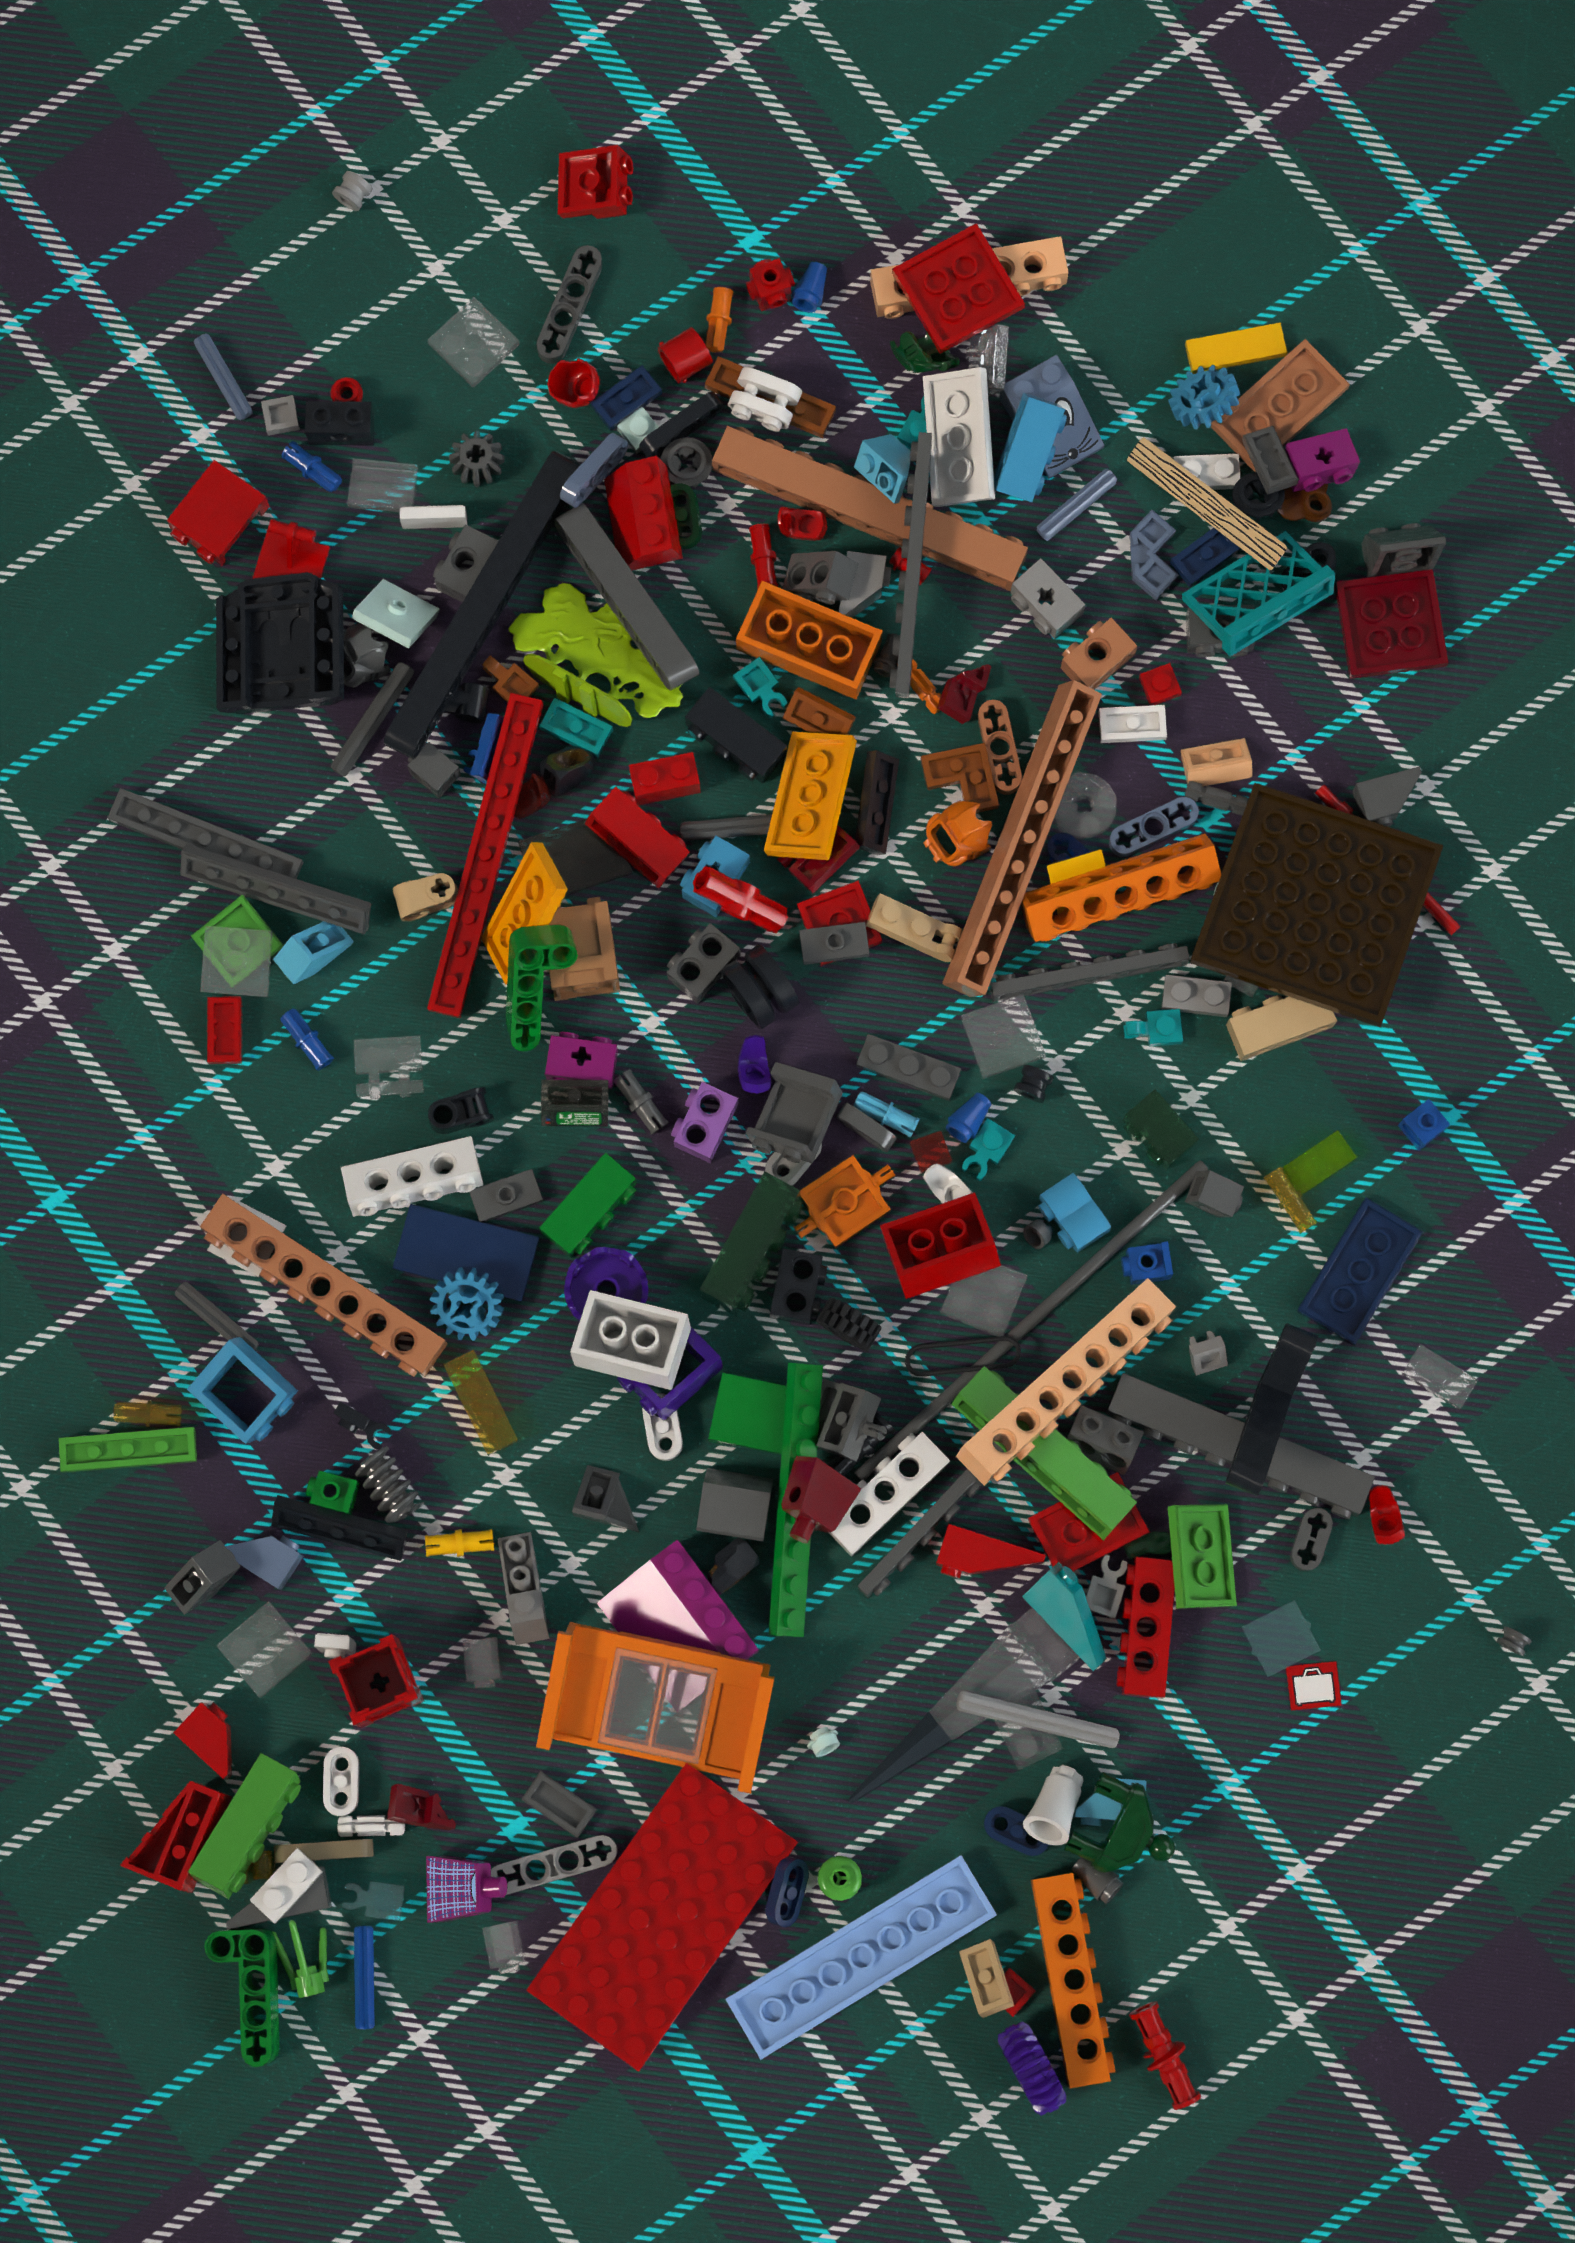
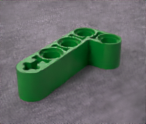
(530, 953)
(250, 1995)

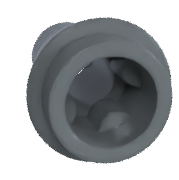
(1100, 1884)

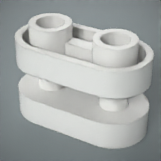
(772, 415)

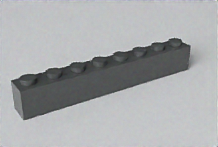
(1217, 1437)

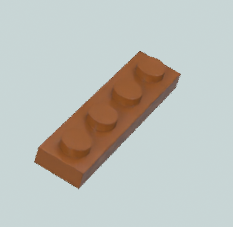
(808, 415)

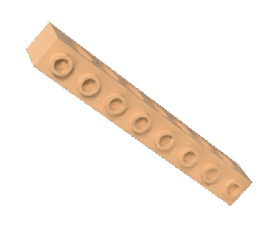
(1145, 1303)

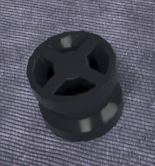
(1033, 1083)

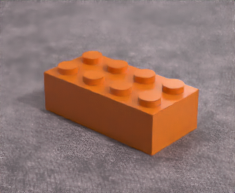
(809, 640)

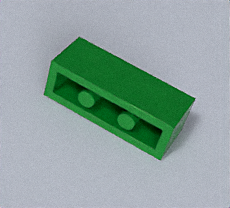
(589, 1206)

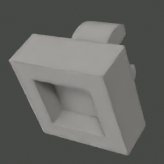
(1207, 1354)

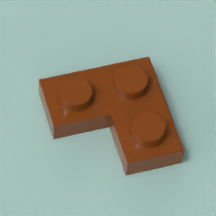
(966, 767)

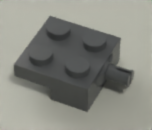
(846, 1419)

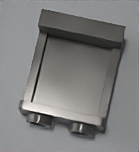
(795, 1114)

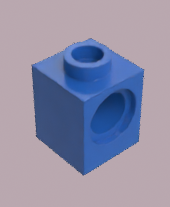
(1423, 1124)

